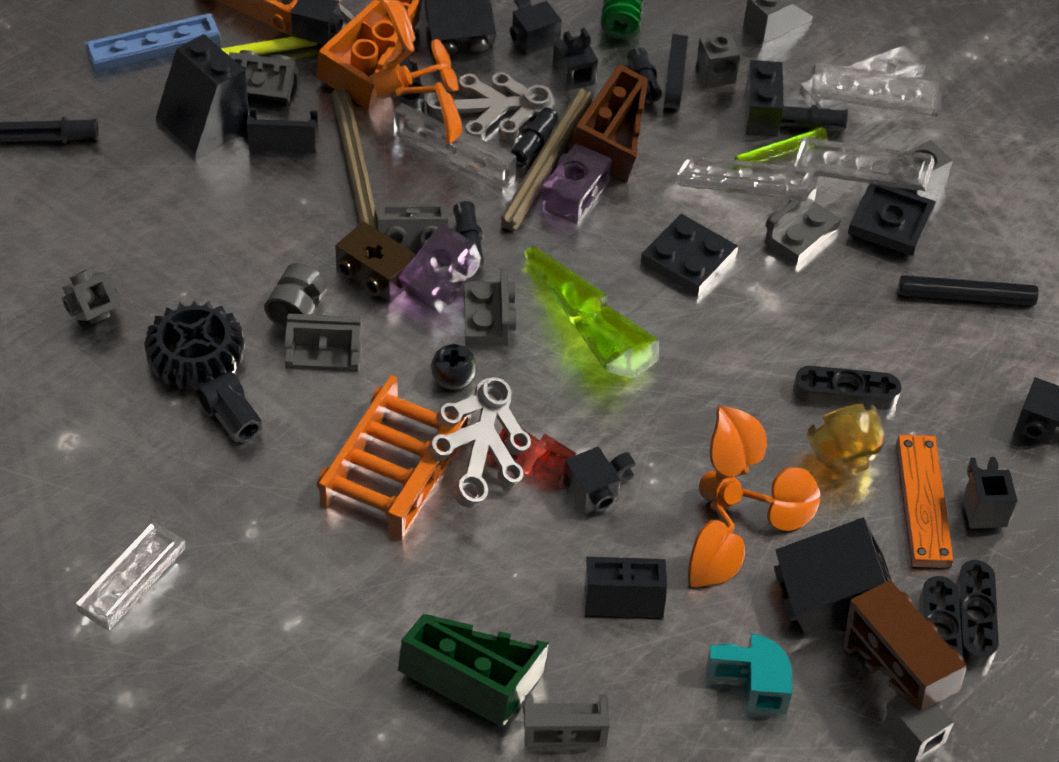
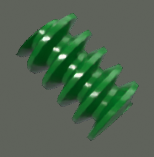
(621, 18)

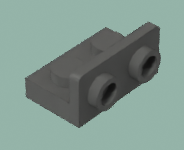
(267, 76)
(411, 223)
(800, 228)
(488, 311)

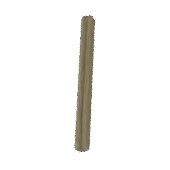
(354, 158)
(546, 160)

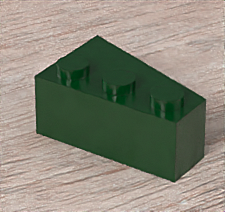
(472, 667)

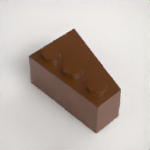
(614, 121)
(903, 646)

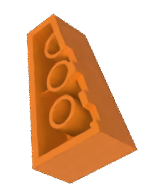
(363, 50)

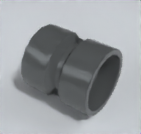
(296, 293)

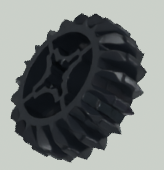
(193, 335)

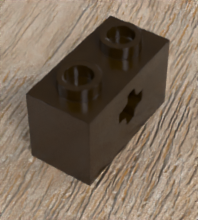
(373, 261)

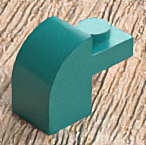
(761, 666)

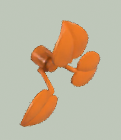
(397, 79)
(795, 497)

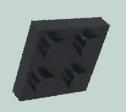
(892, 218)
(689, 254)

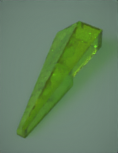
(613, 338)

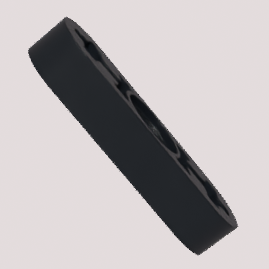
(675, 71)
(858, 378)
(986, 600)
(950, 610)

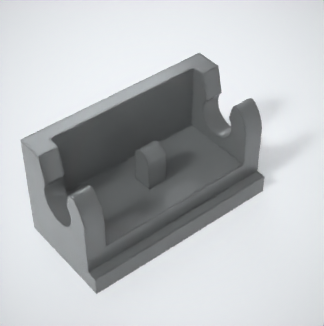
(323, 342)
(566, 724)

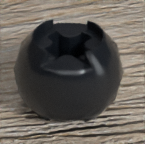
(453, 366)

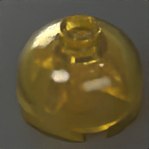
(848, 438)

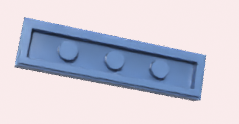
(149, 42)

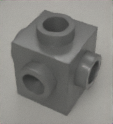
(102, 299)

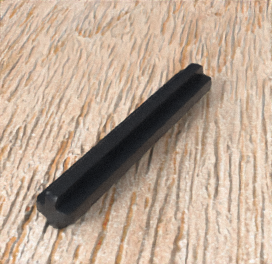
(968, 290)

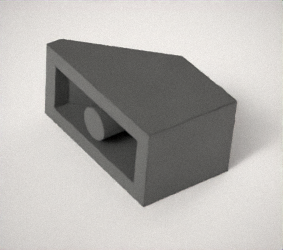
(773, 18)

